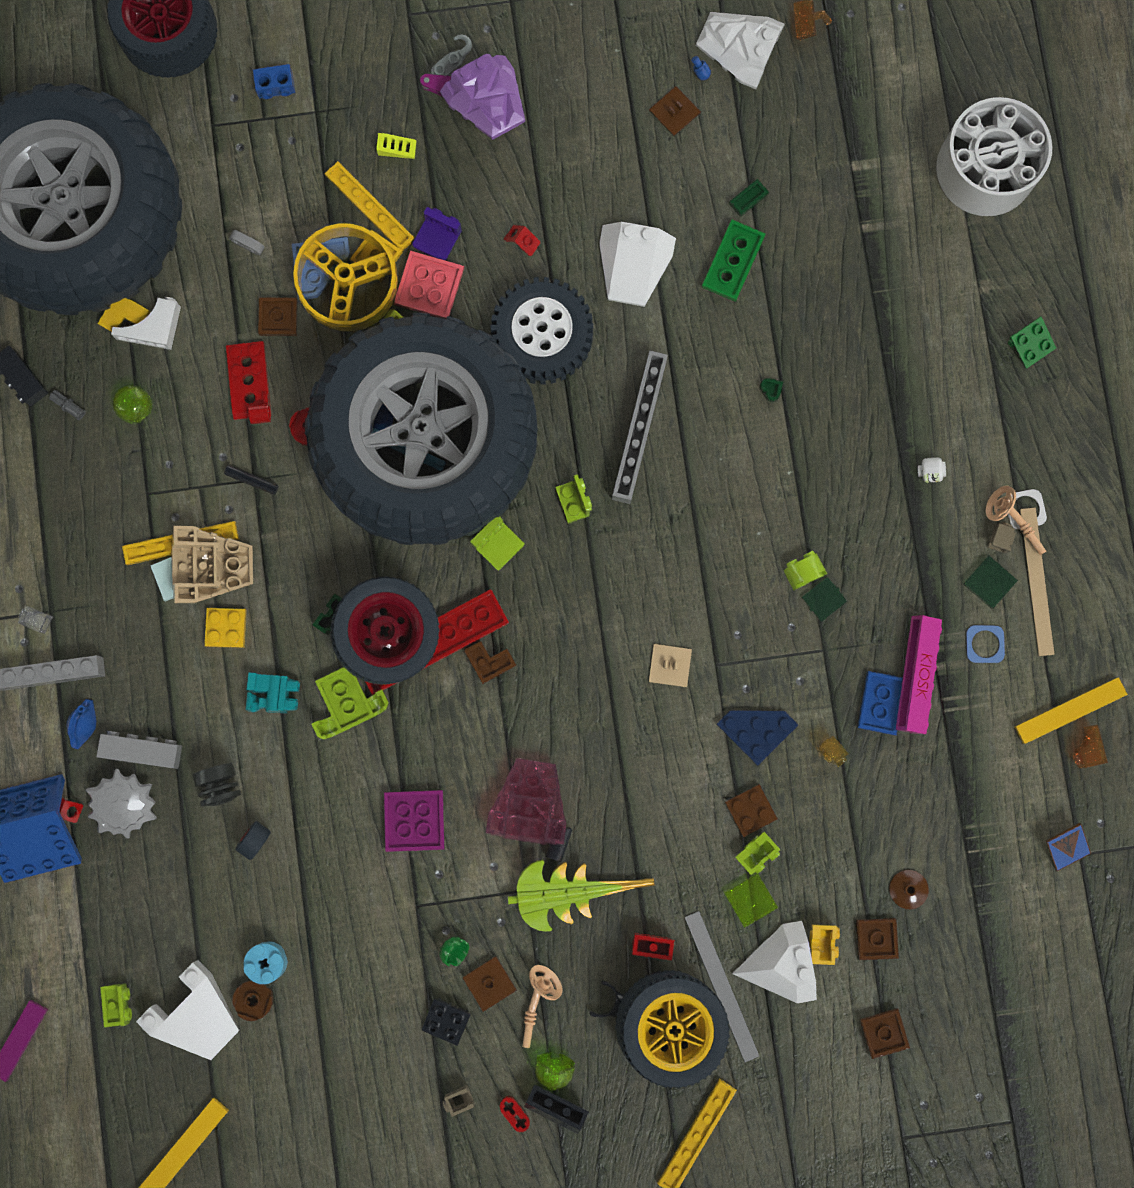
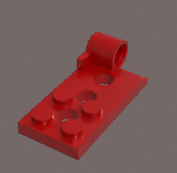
(260, 409)

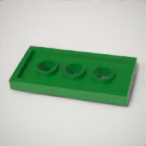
(739, 272)

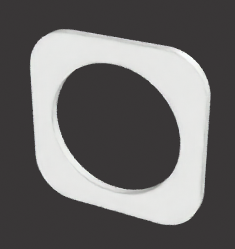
(1035, 494)

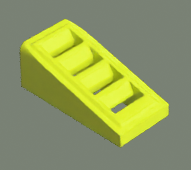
(381, 151)

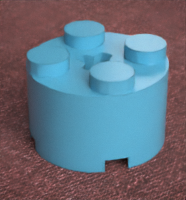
(255, 968)

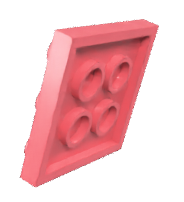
(429, 285)

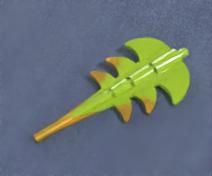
(537, 896)

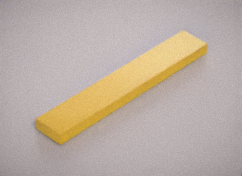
(369, 206)
(162, 546)
(1071, 710)
(697, 1135)
(186, 1145)

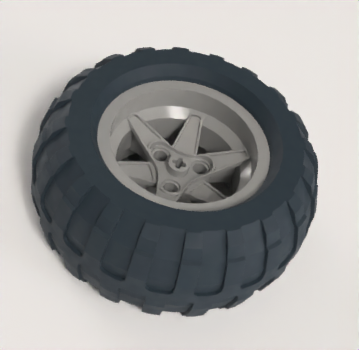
(141, 202)
(432, 354)

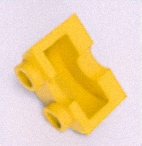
(822, 944)

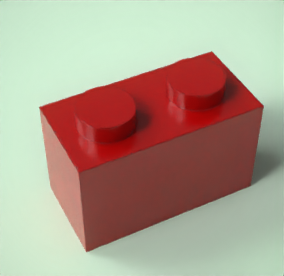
(652, 946)

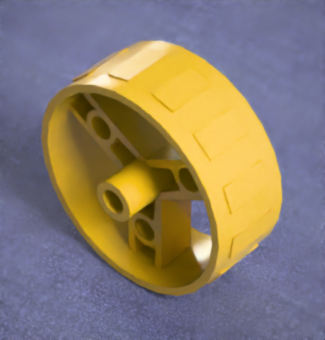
(345, 276)

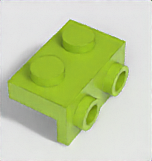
(115, 1005)

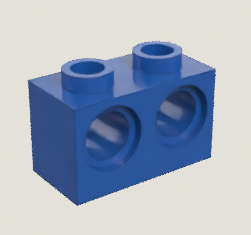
(274, 76)

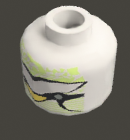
(932, 470)

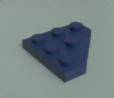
(757, 731)

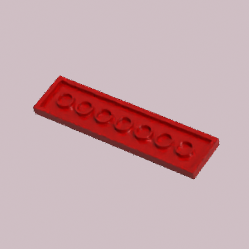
(460, 628)

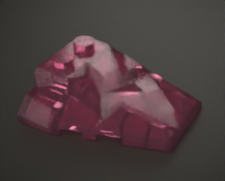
(529, 805)

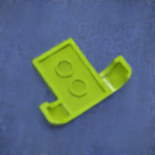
(346, 703)

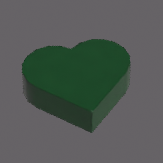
(771, 388)

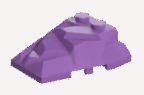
(486, 95)

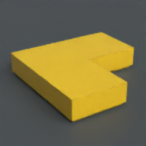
(123, 310)

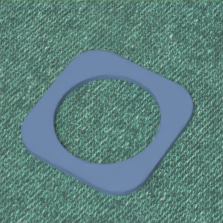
(972, 656)

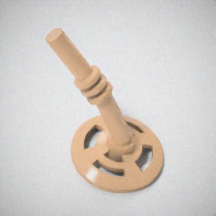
(1007, 508)
(542, 986)

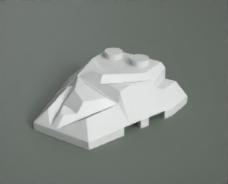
(740, 43)

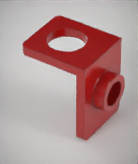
(523, 239)
(65, 805)

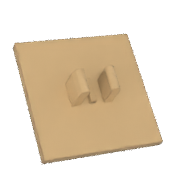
(670, 665)

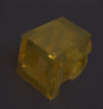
(833, 751)

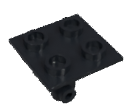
(446, 1021)

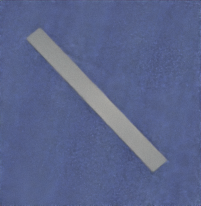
(722, 986)

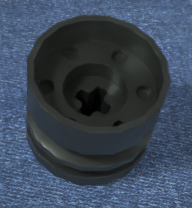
(216, 784)

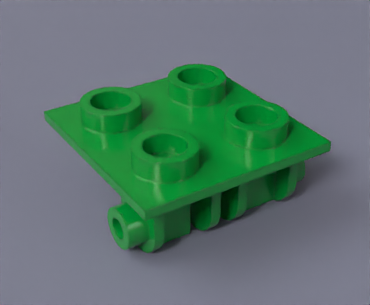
(1032, 342)

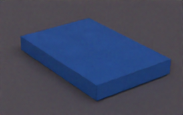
(880, 703)

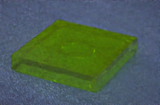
(751, 900)

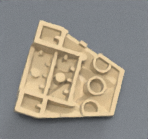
(207, 565)

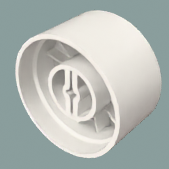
(1013, 135)

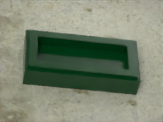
(749, 198)

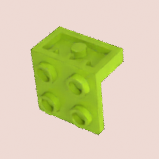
(573, 500)
(497, 543)

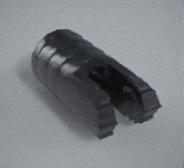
(557, 852)

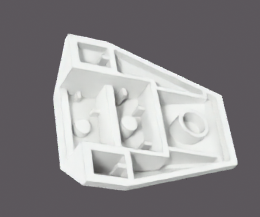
(634, 260)

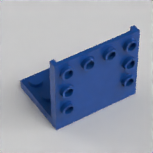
(33, 830)

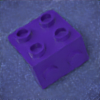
(437, 234)

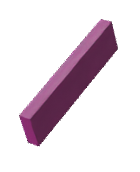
(20, 1038)

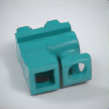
(277, 693)

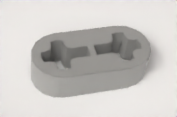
(246, 242)

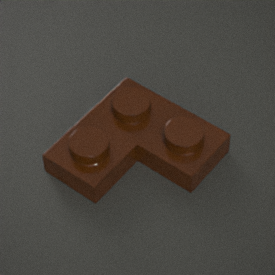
(487, 667)

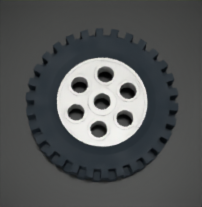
(564, 353)

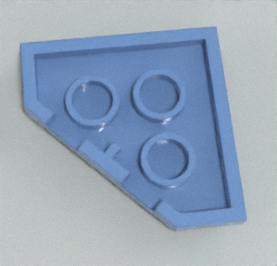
(313, 279)

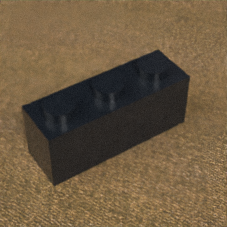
(20, 377)
(556, 1109)

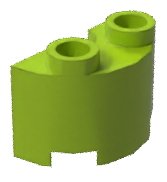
(804, 571)
(757, 853)

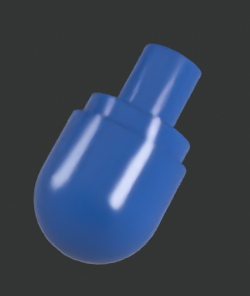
(701, 68)

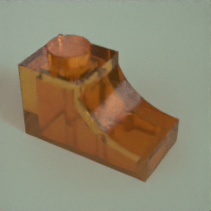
(1091, 750)

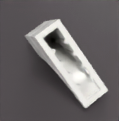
(156, 329)

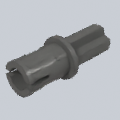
(67, 405)

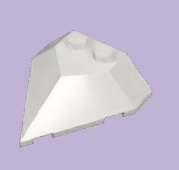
(783, 964)

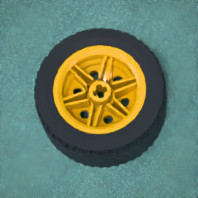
(706, 1042)

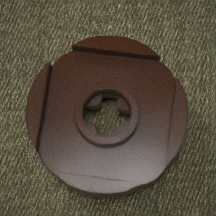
(242, 1004)

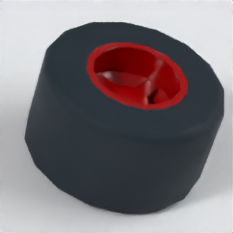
(253, 840)

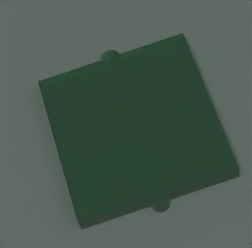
(824, 599)

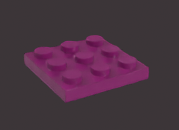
(414, 821)

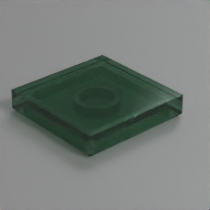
(990, 582)

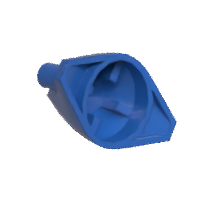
(81, 724)

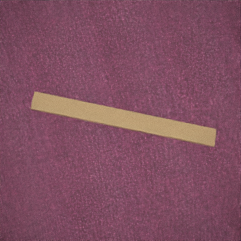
(1038, 588)

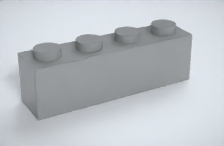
(139, 751)

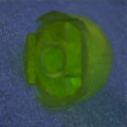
(132, 404)
(553, 1071)

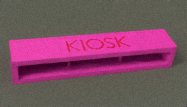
(919, 674)

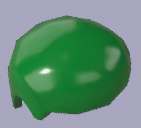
(454, 951)

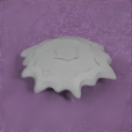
(120, 804)

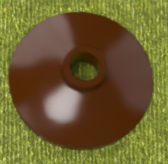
(900, 884)

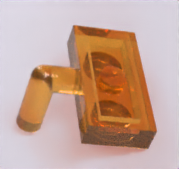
(806, 17)

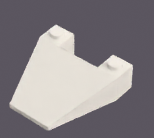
(200, 1022)

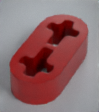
(511, 1116)

